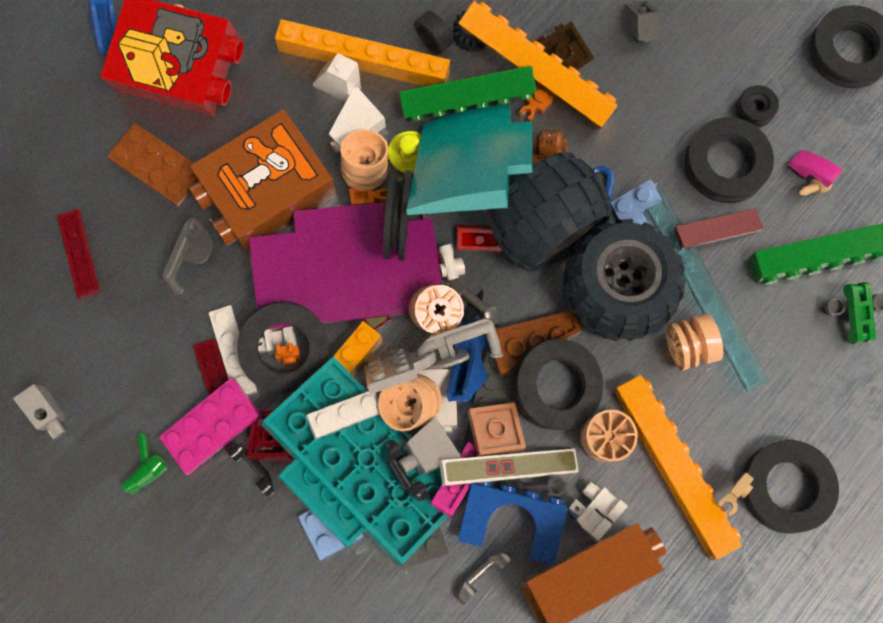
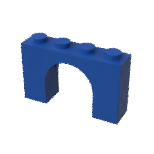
(547, 513)

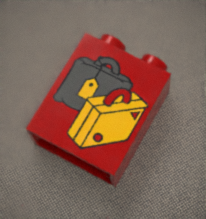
(172, 56)

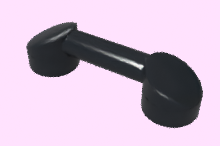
(265, 484)
(417, 490)

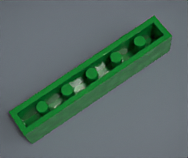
(468, 92)
(817, 254)

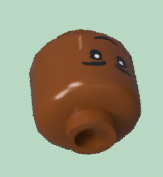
(550, 142)

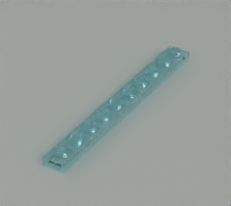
(710, 299)

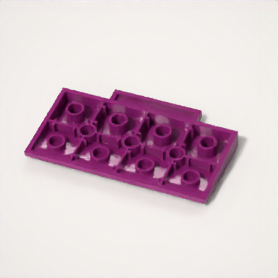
(339, 265)

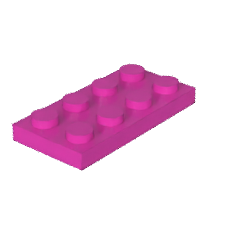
(210, 426)

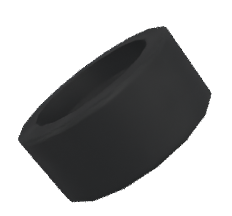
(433, 32)

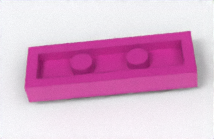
(450, 496)

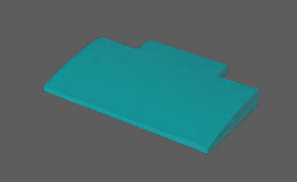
(468, 161)
(346, 472)

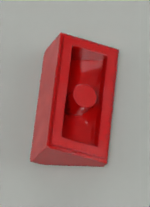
(476, 238)

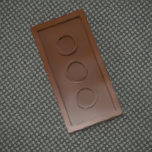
(154, 164)

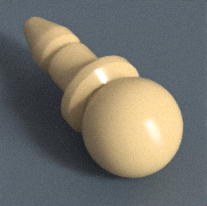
(814, 187)

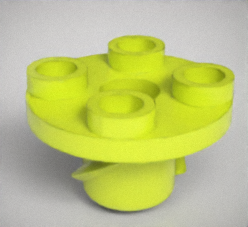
(404, 151)

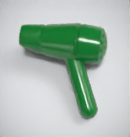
(148, 471)

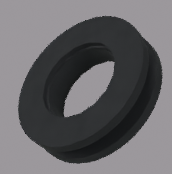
(831, 64)
(740, 133)
(396, 214)
(258, 322)
(588, 379)
(822, 477)

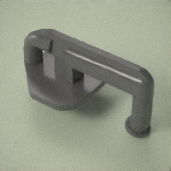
(187, 245)

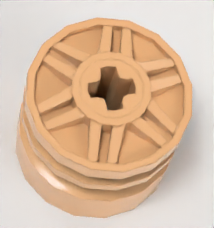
(364, 159)
(423, 304)
(694, 341)
(399, 407)

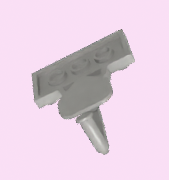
(402, 366)

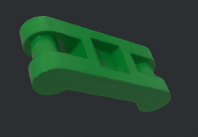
(860, 312)

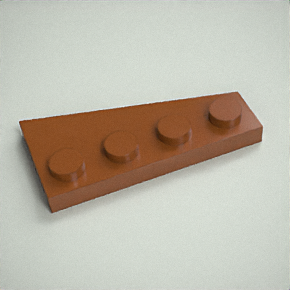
(521, 336)

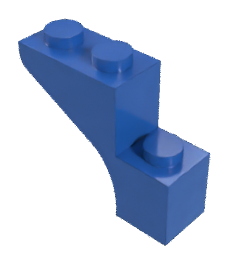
(102, 23)
(470, 374)

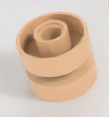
(608, 436)

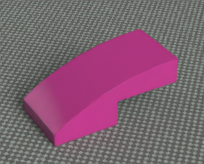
(819, 167)

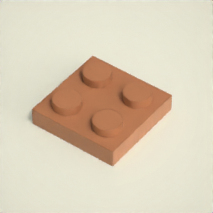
(496, 429)

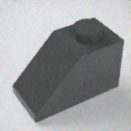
(643, 21)

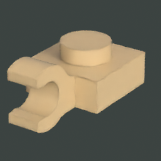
(741, 488)

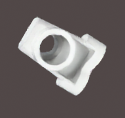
(450, 267)

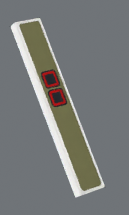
(508, 467)

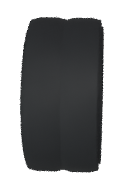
(765, 97)

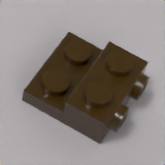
(567, 45)

